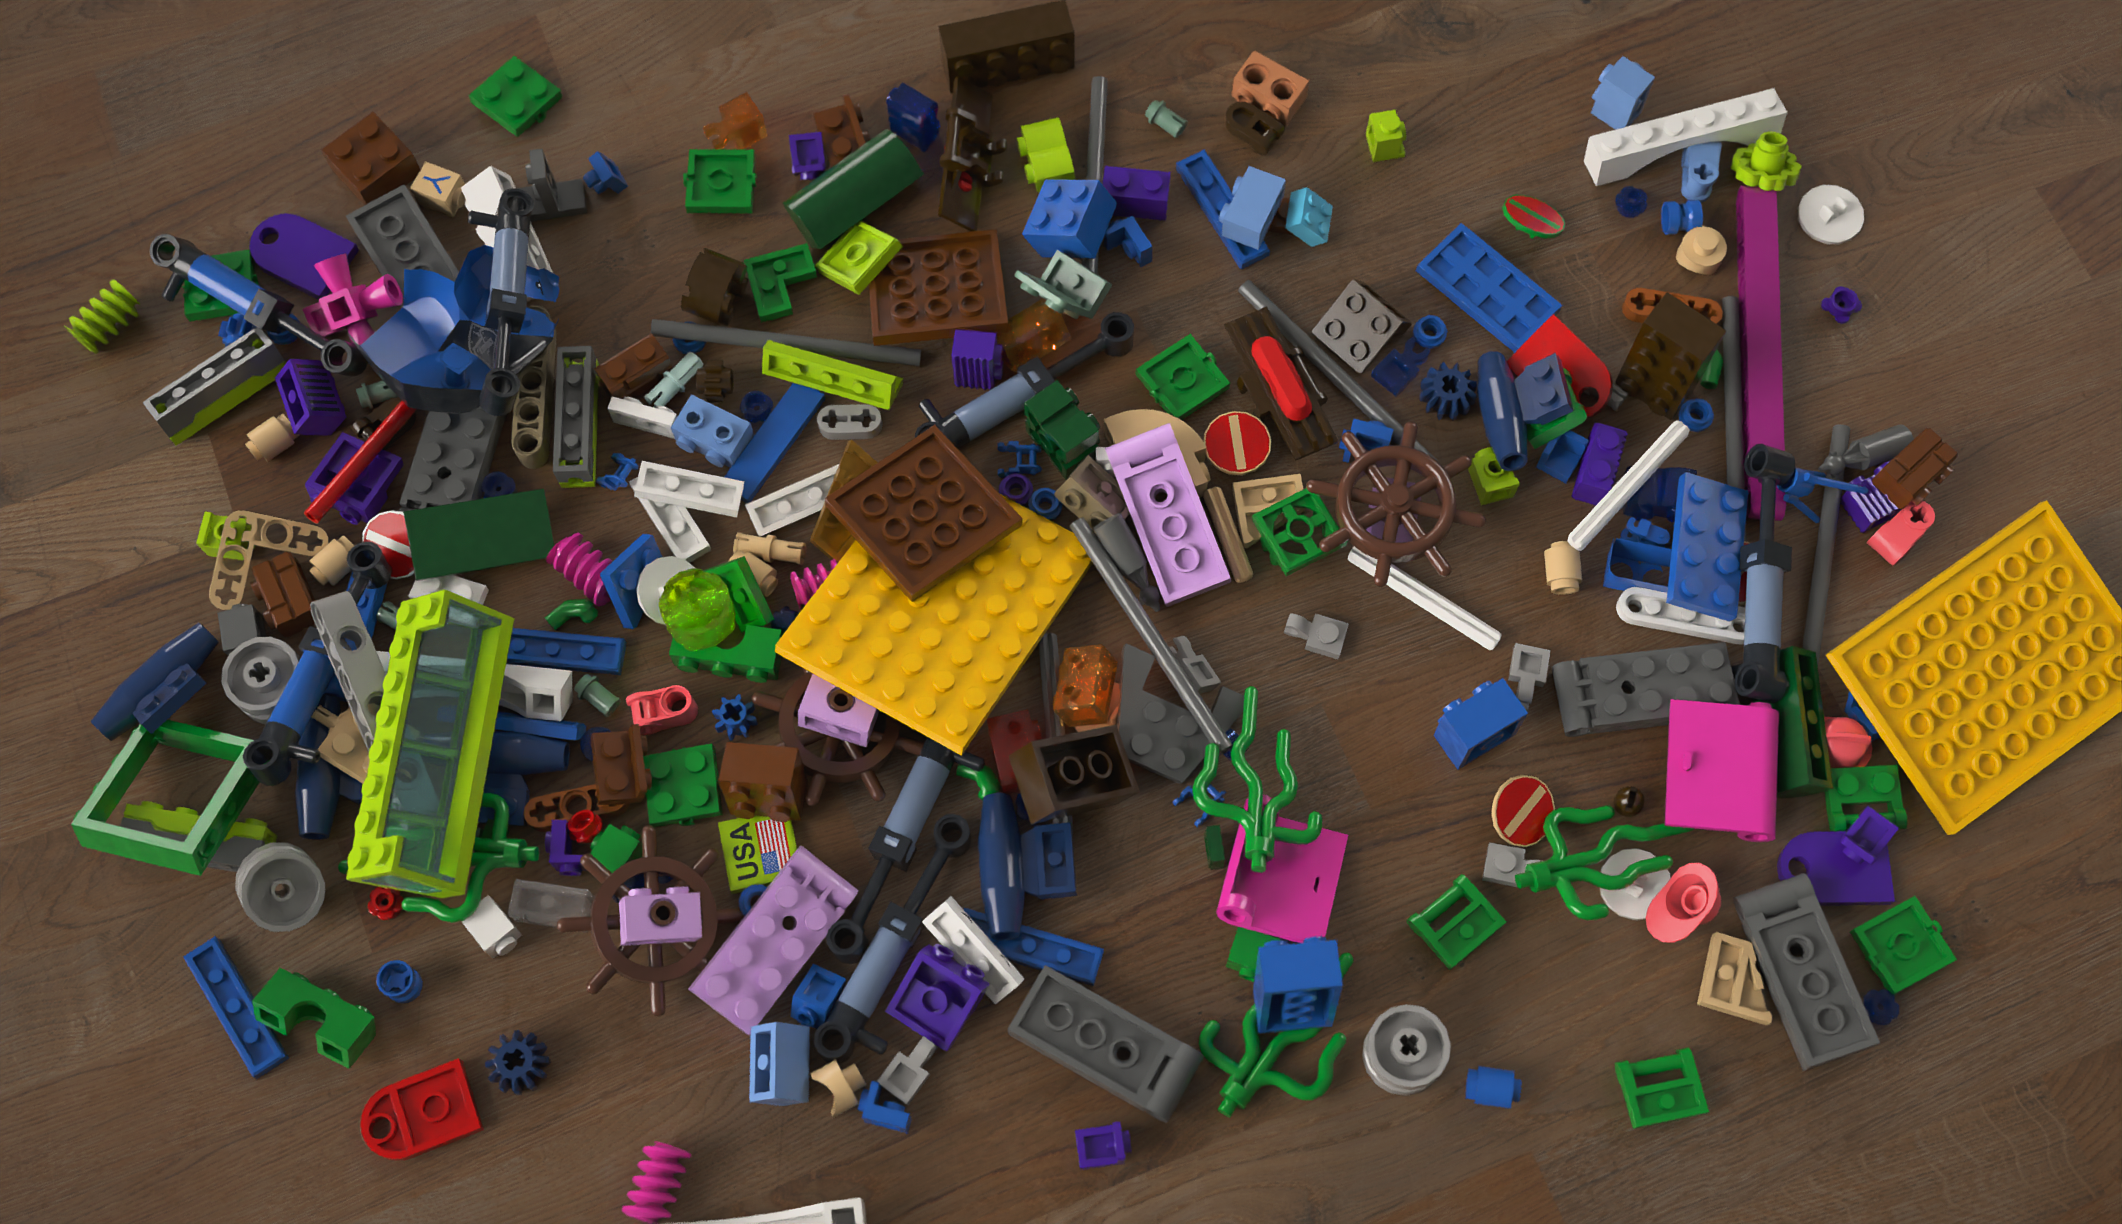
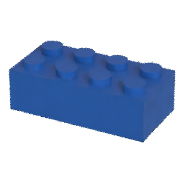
(1297, 985)

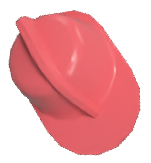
(1847, 742)
(1684, 903)

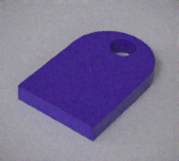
(297, 251)
(1835, 875)

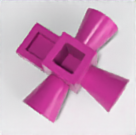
(348, 304)

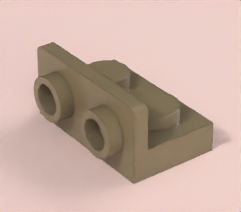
(1092, 493)

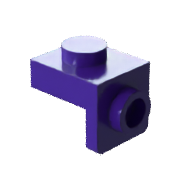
(807, 155)
(1868, 836)
(560, 848)
(1102, 1146)

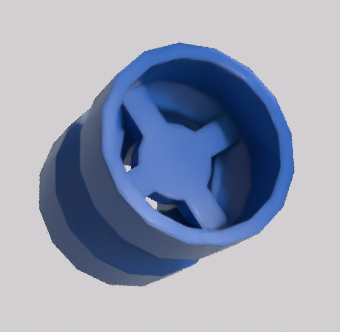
(1681, 217)
(393, 976)

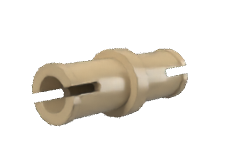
(770, 548)

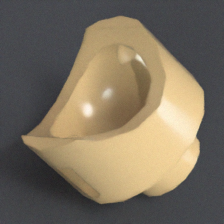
(1702, 250)
(841, 1083)

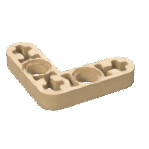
(256, 537)

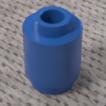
(1492, 1087)

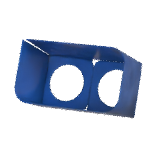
(1630, 553)

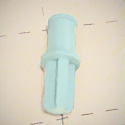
(674, 380)

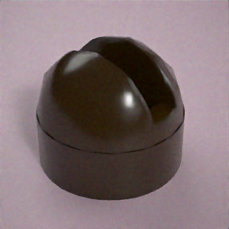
(1621, 799)

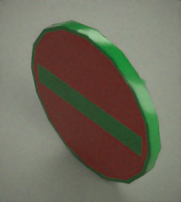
(1533, 216)

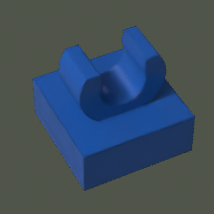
(604, 175)

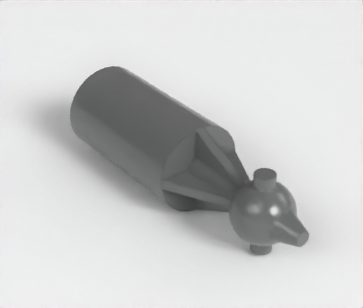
(1869, 451)
(1127, 557)

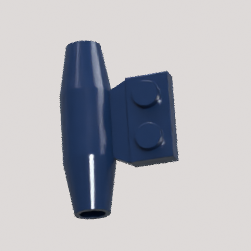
(1511, 403)
(157, 685)
(511, 758)
(321, 783)
(1020, 864)

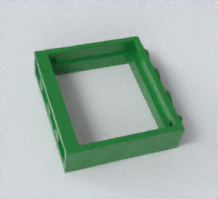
(210, 829)

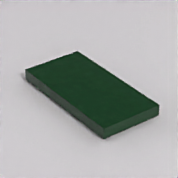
(479, 534)

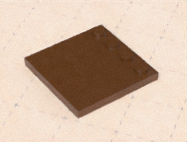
(939, 288)
(923, 512)

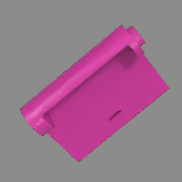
(1730, 768)
(1285, 896)

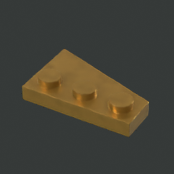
(829, 533)

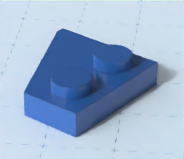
(622, 578)

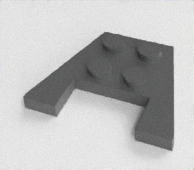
(1159, 732)

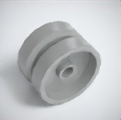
(258, 675)
(301, 892)
(1418, 1031)

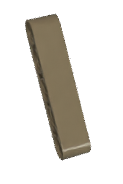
(535, 402)

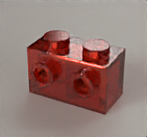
(1008, 735)

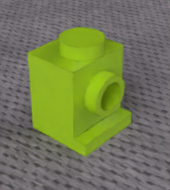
(1385, 136)
(1489, 485)
(211, 533)

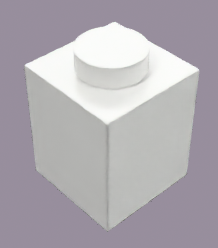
(492, 928)

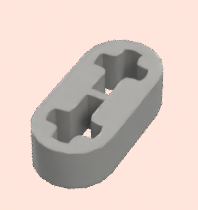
(849, 422)

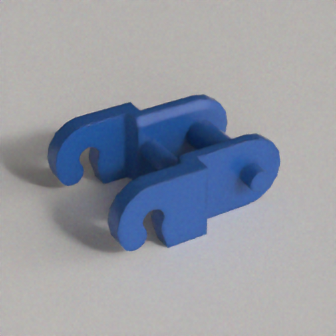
(1013, 446)
(618, 479)
(1645, 533)
(1218, 797)

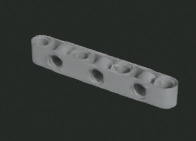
(357, 670)

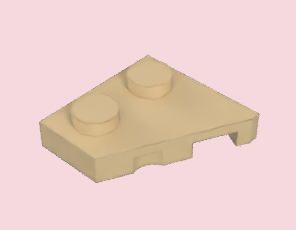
(1259, 494)
(1732, 980)

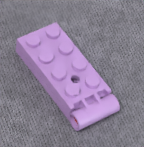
(1171, 531)
(763, 955)

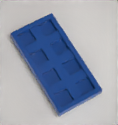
(1488, 287)
(1707, 547)

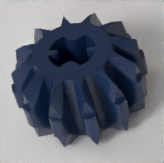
(1444, 402)
(517, 1076)

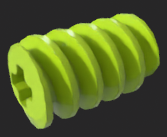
(103, 316)

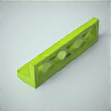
(830, 375)

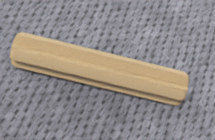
(1228, 534)

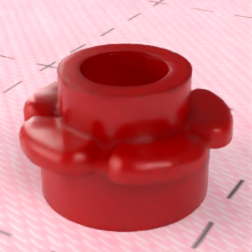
(584, 826)
(387, 911)

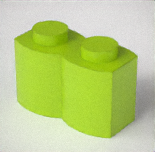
(1046, 152)

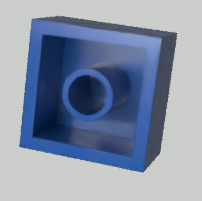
(1070, 218)
(1480, 722)

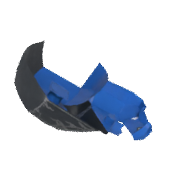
(438, 342)

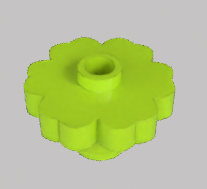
(1767, 163)

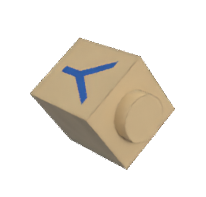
(439, 189)

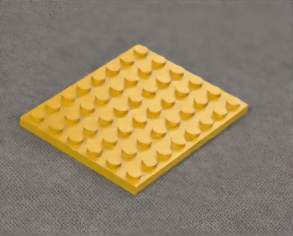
(955, 647)
(1991, 667)

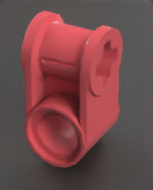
(1900, 533)
(654, 709)

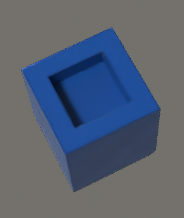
(1562, 455)

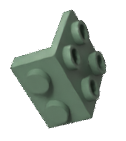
(1067, 286)

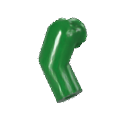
(1712, 373)
(572, 608)
(985, 779)

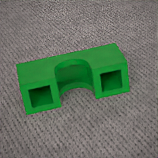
(750, 658)
(293, 999)

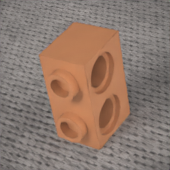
(1273, 83)

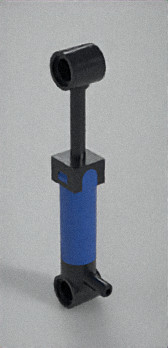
(257, 305)
(309, 682)

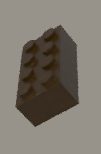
(1009, 45)
(1669, 356)

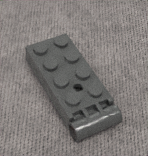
(400, 237)
(456, 447)
(1595, 703)
(1809, 991)
(1087, 1034)

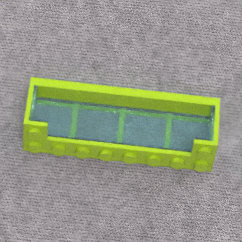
(431, 746)

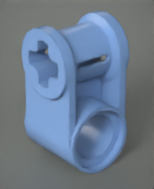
(1700, 170)

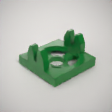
(1265, 520)

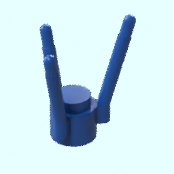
(1803, 483)

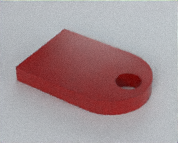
(1582, 363)
(422, 1112)

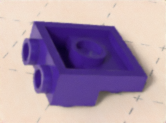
(368, 491)
(938, 995)

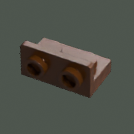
(841, 130)
(620, 766)

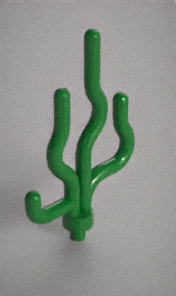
(1259, 827)
(489, 855)
(1563, 869)
(1250, 1075)

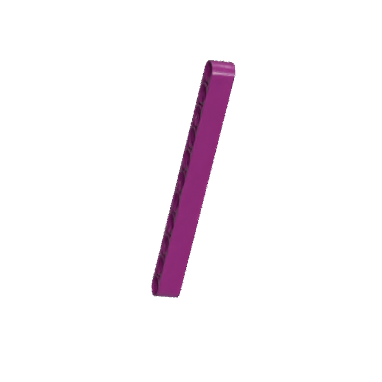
(1760, 332)

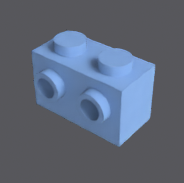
(1621, 93)
(1252, 207)
(711, 432)
(783, 1067)

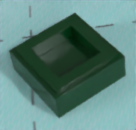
(1214, 847)

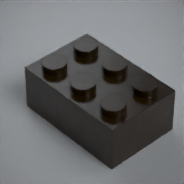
(1073, 773)

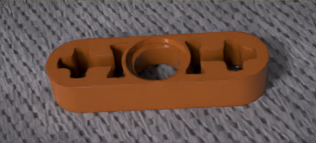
(1649, 296)
(564, 797)

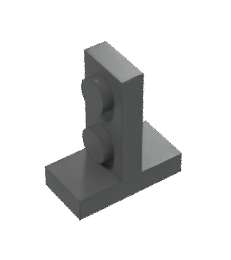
(551, 197)

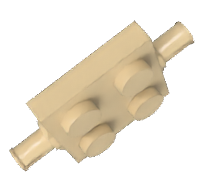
(344, 742)

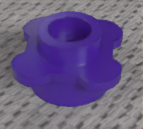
(1847, 298)

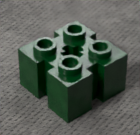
(1061, 427)

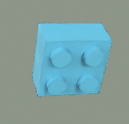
(1309, 217)

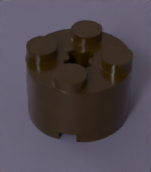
(714, 286)

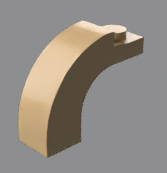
(1135, 422)

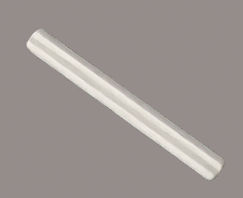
(1628, 485)
(1431, 601)

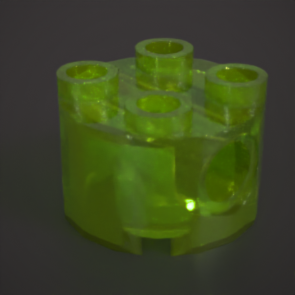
(697, 609)

